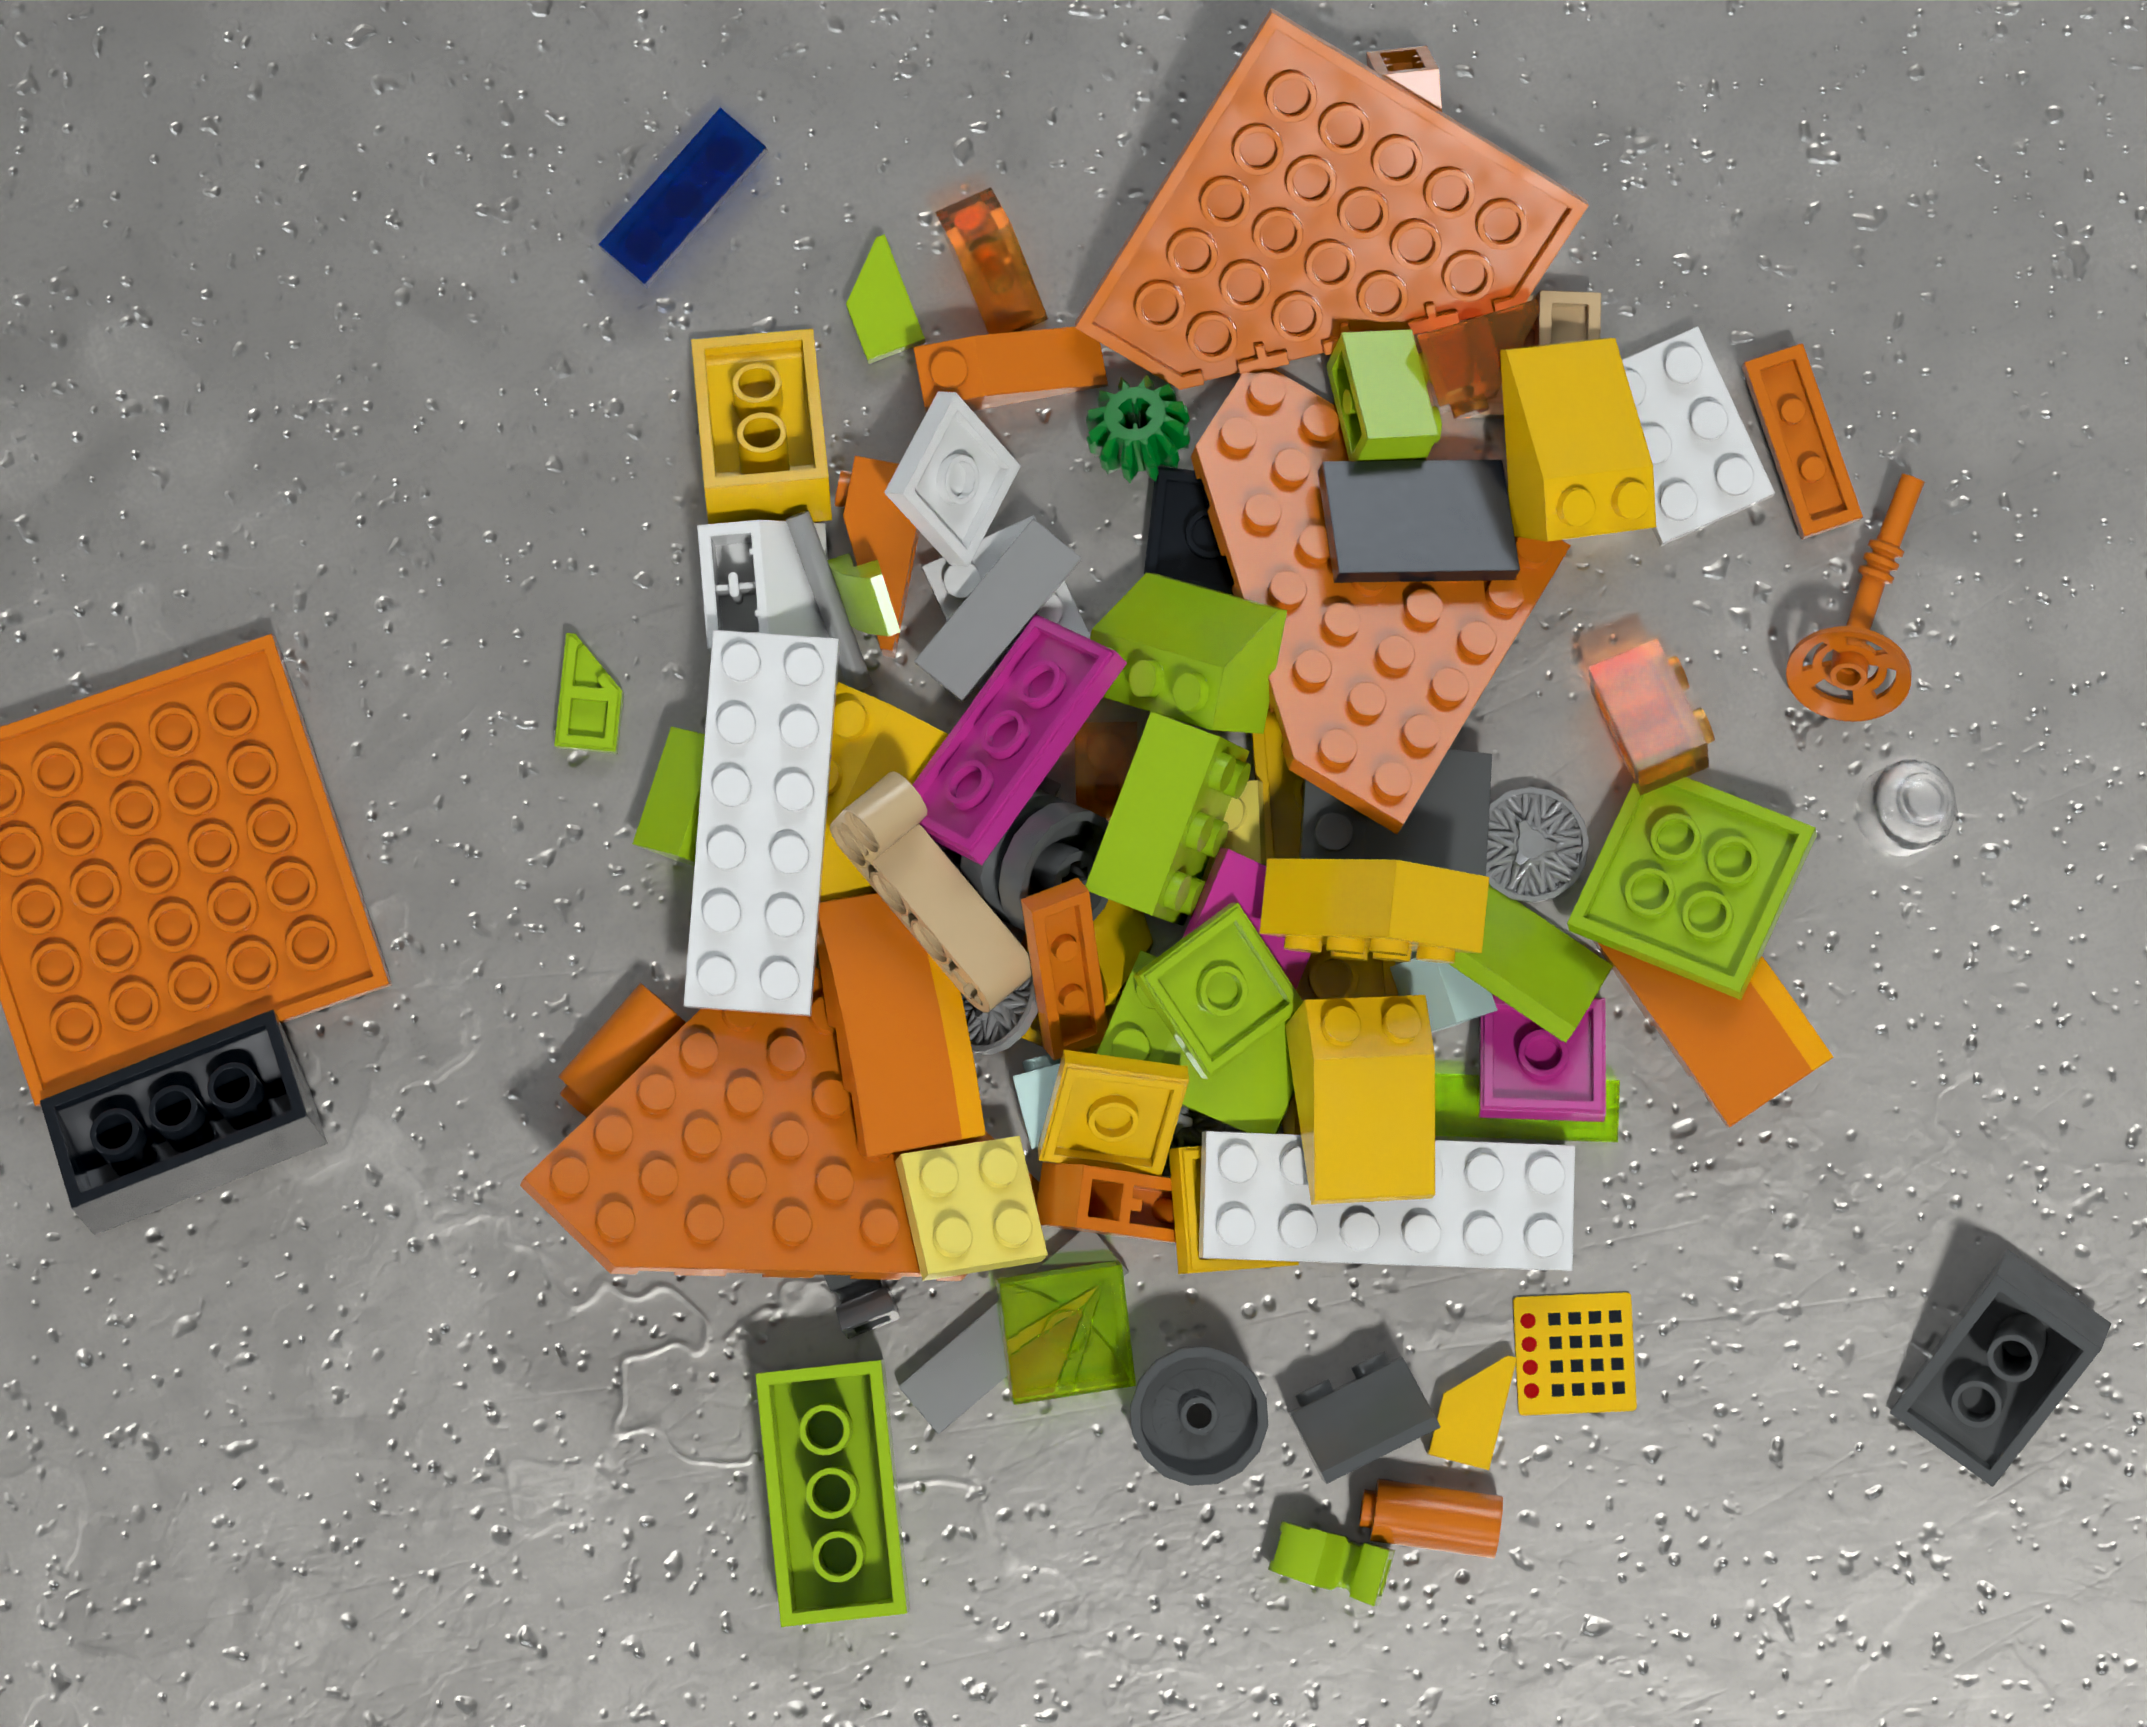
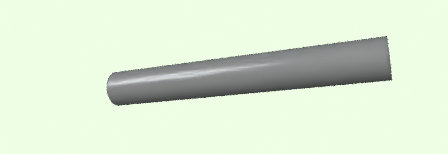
(828, 599)

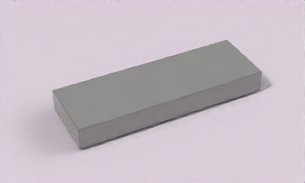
(997, 610)

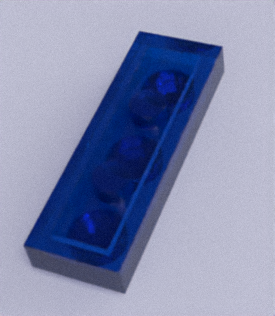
(683, 198)

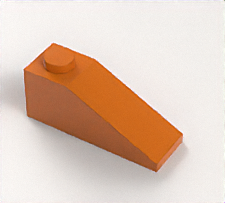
(1011, 366)
(879, 532)
(1106, 1202)

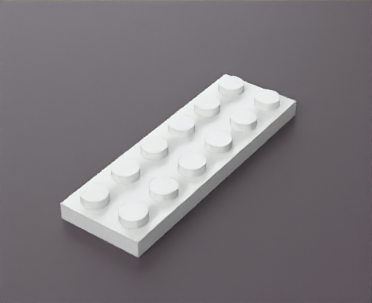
(761, 823)
(1488, 1209)

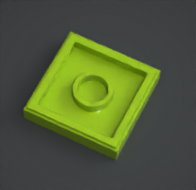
(1219, 990)

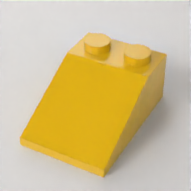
(761, 427)
(1574, 442)
(1365, 1097)

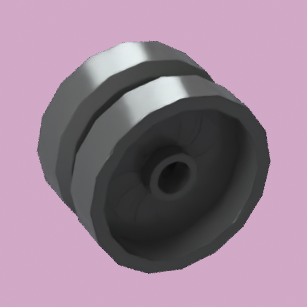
(1040, 850)
(1236, 1421)

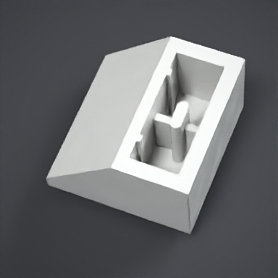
(757, 580)

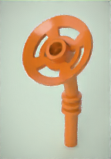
(1850, 652)

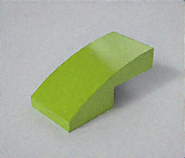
(864, 596)

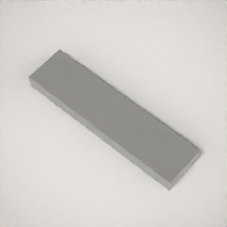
(976, 1357)

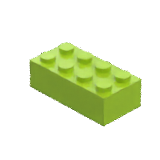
(832, 1493)

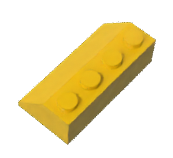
(866, 746)

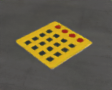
(1574, 1353)

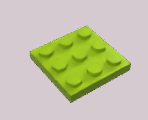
(1693, 882)

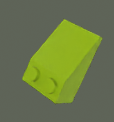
(1245, 1094)

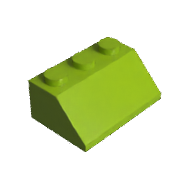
(1193, 653)

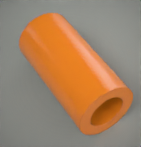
(618, 1049)
(1432, 1518)

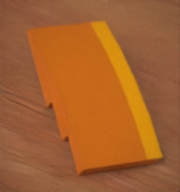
(896, 1030)
(1730, 1046)

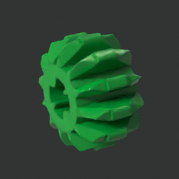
(1138, 429)

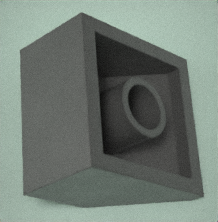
(1363, 1417)

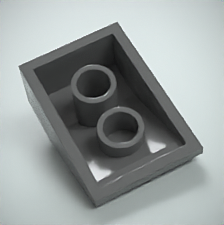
(1441, 831)
(2001, 1368)

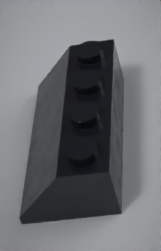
(182, 1123)

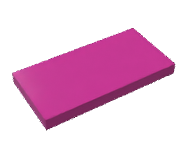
(1013, 736)

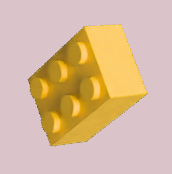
(1374, 908)

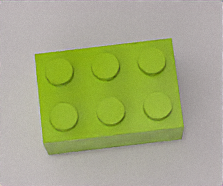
(1169, 819)

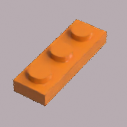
(1802, 441)
(1065, 967)

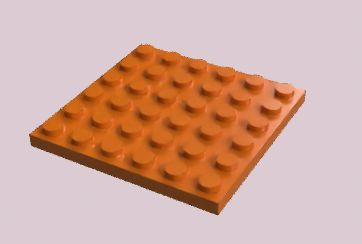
(170, 870)

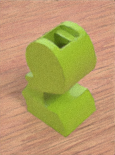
(1332, 1562)

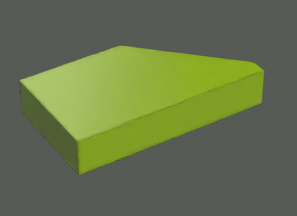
(882, 307)
(588, 703)

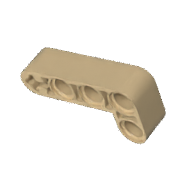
(929, 893)

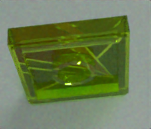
(1066, 1332)

